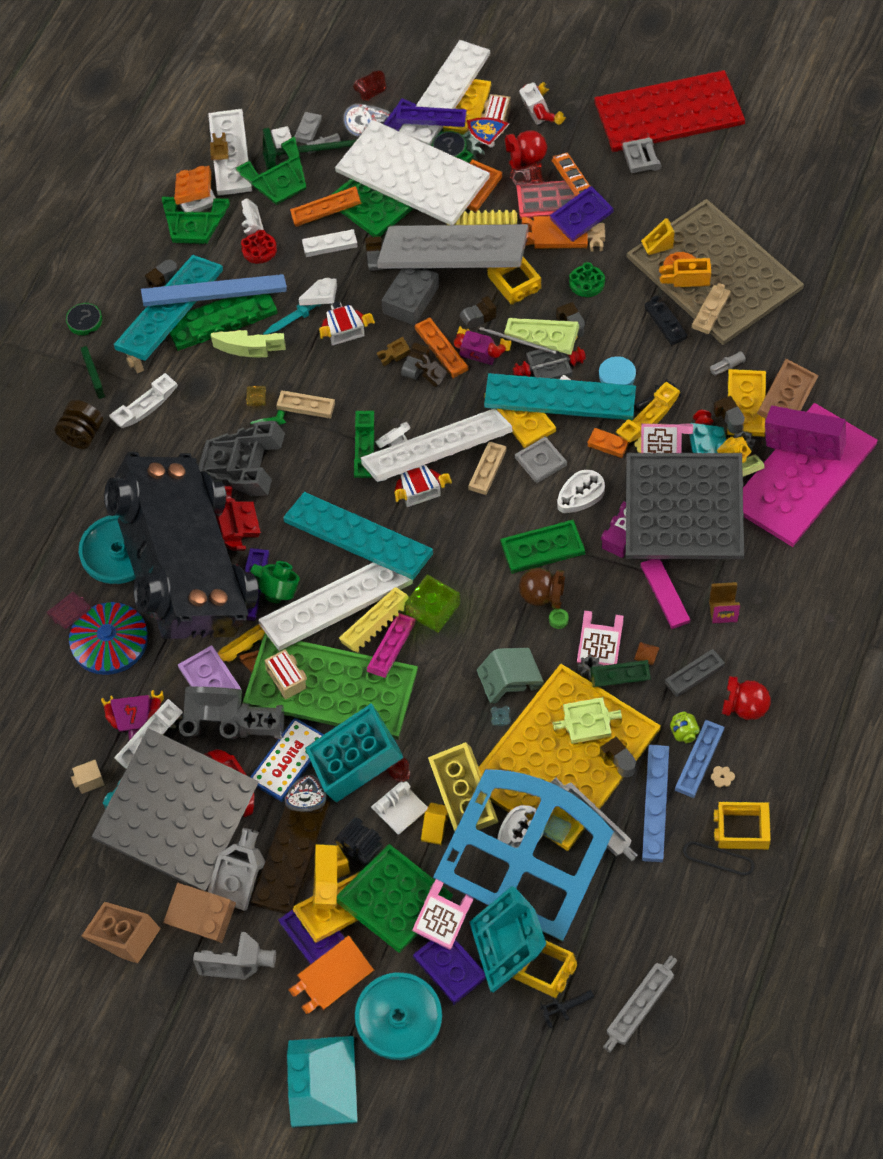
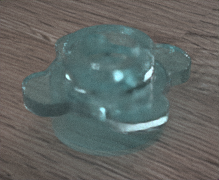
(500, 721)

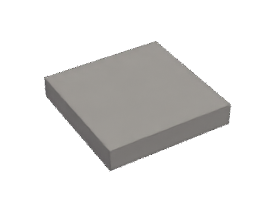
(541, 459)

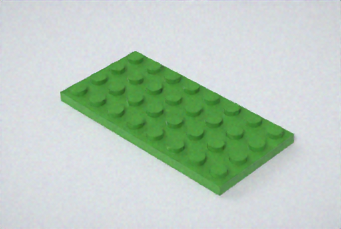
(334, 686)

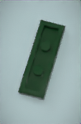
(92, 372)
(620, 673)

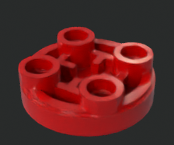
(259, 247)

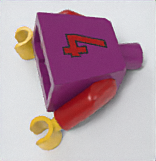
(479, 346)
(131, 712)

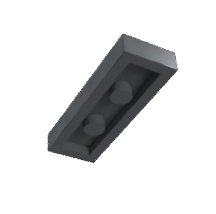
(694, 673)

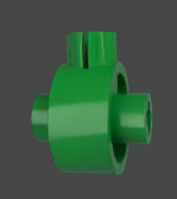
(276, 581)

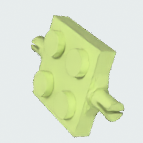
(587, 720)

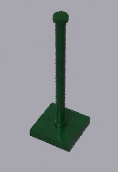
(271, 152)

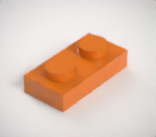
(608, 443)

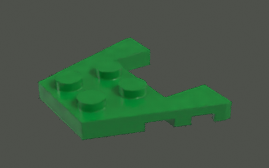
(280, 181)
(193, 226)

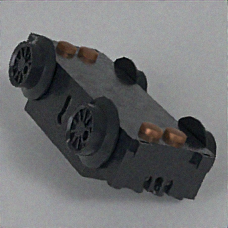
(177, 547)

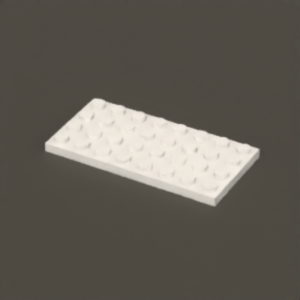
(412, 172)

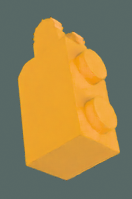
(687, 272)

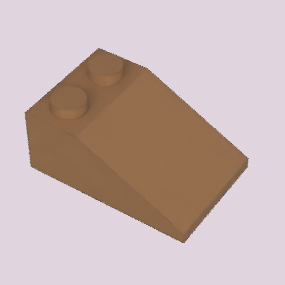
(199, 912)
(122, 931)

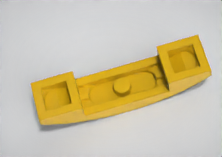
(651, 414)

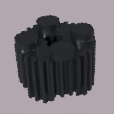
(359, 841)

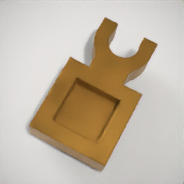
(219, 147)
(396, 350)

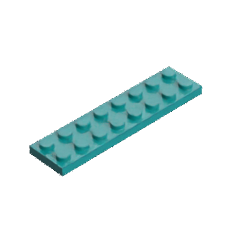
(158, 320)
(560, 396)
(358, 535)

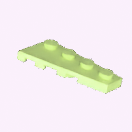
(546, 333)

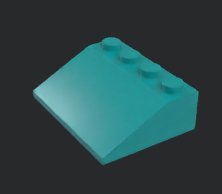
(353, 753)

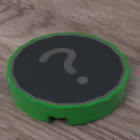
(450, 143)
(84, 318)

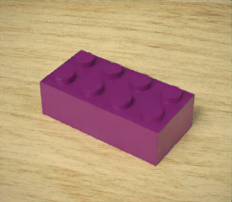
(805, 432)

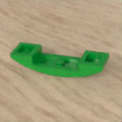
(363, 441)

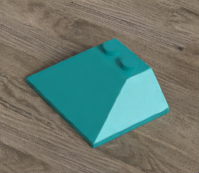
(507, 937)
(322, 1081)

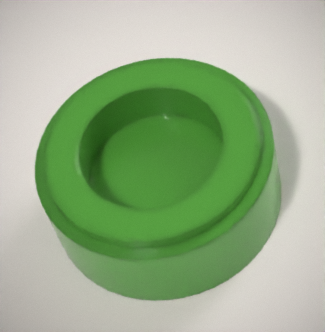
(558, 618)

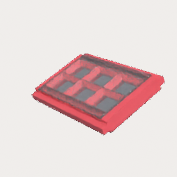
(542, 198)

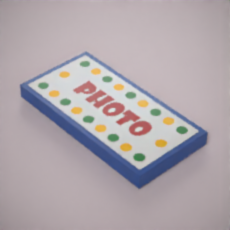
(286, 760)

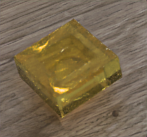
(256, 395)

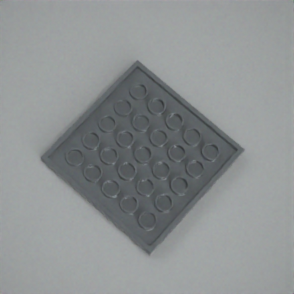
(684, 506)
(175, 809)

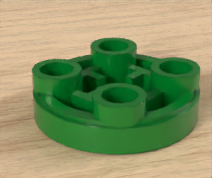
(587, 280)

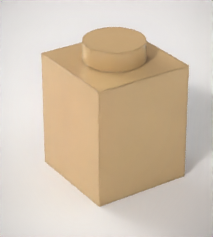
(87, 777)

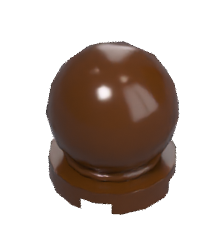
(541, 587)

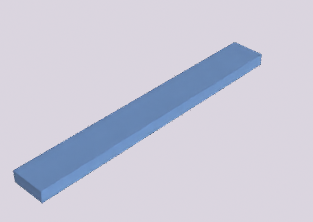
(213, 290)

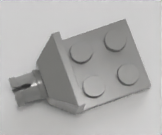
(237, 870)
(232, 966)

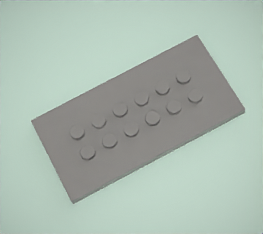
(453, 246)

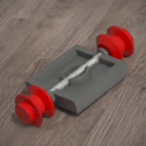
(549, 365)

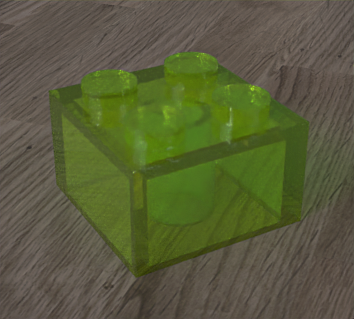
(432, 603)

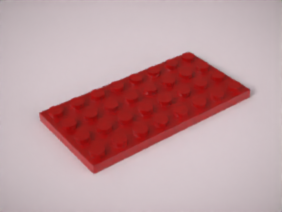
(670, 110)

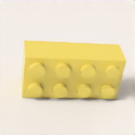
(457, 781)

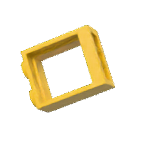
(521, 291)
(743, 809)
(559, 982)

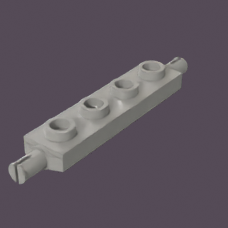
(619, 840)
(640, 1003)

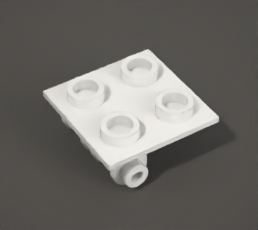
(399, 807)

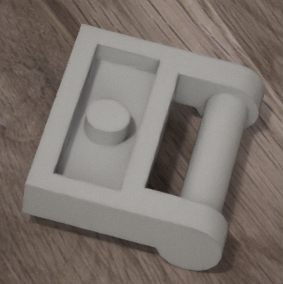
(636, 158)

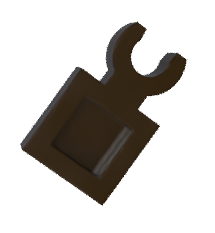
(432, 370)

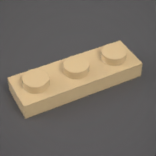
(305, 404)
(487, 468)

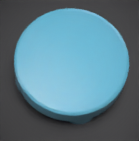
(617, 371)

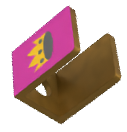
(723, 604)

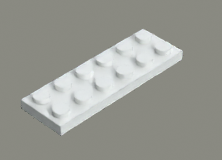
(226, 176)

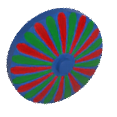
(108, 638)

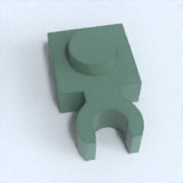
(472, 145)

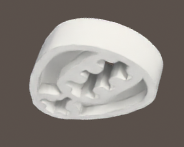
(581, 501)
(512, 823)

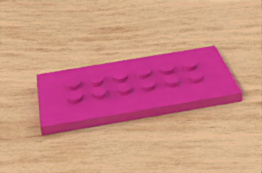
(799, 486)

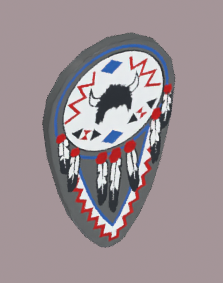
(359, 116)
(306, 794)

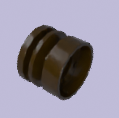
(78, 424)

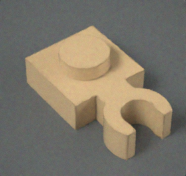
(596, 236)
(135, 362)

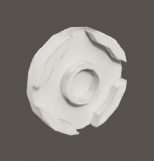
(394, 436)

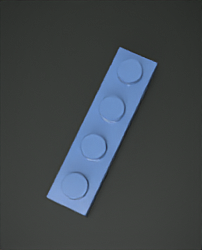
(699, 759)

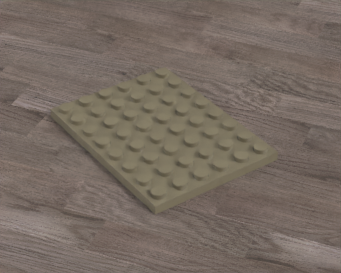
(736, 260)

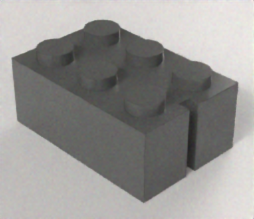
(410, 294)

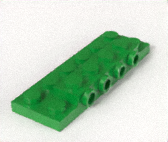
(221, 316)

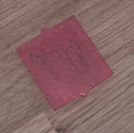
(69, 610)

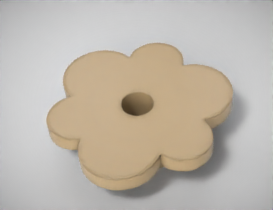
(724, 772)

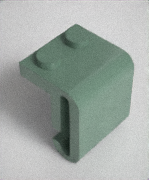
(509, 672)

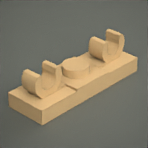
(711, 308)

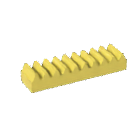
(487, 218)
(374, 619)

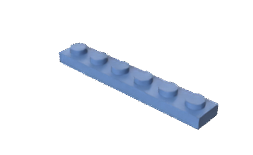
(655, 803)

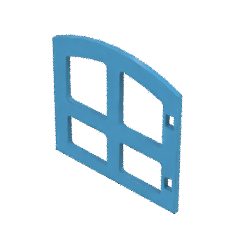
(521, 858)

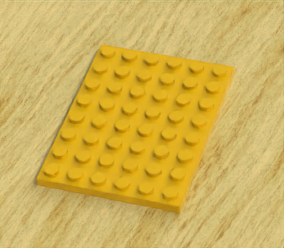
(546, 753)

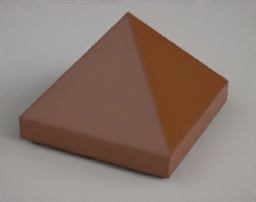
(646, 652)

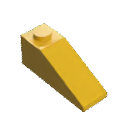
(325, 877)

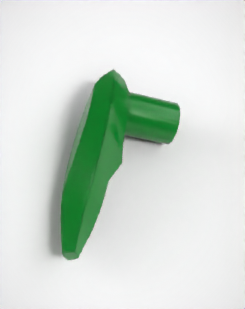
(278, 418)

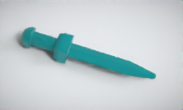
(302, 310)

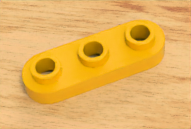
(241, 643)

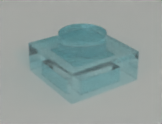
(557, 829)

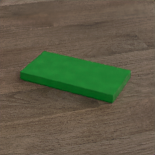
(542, 546)

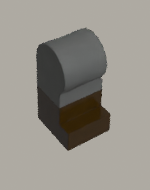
(373, 250)
(161, 274)
(479, 313)
(570, 313)
(409, 368)
(731, 414)
(619, 756)

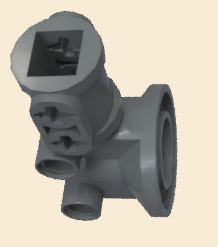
(225, 706)

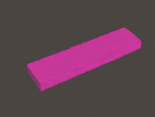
(665, 593)
(391, 645)

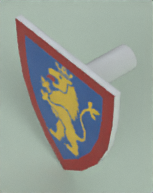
(486, 129)

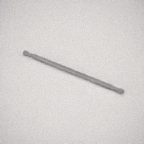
(518, 340)

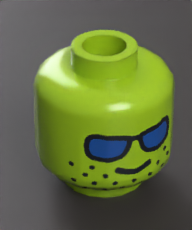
(684, 727)

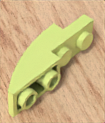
(248, 346)

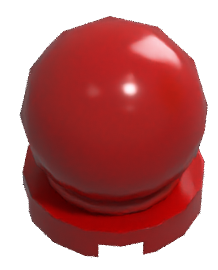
(527, 148)
(747, 699)

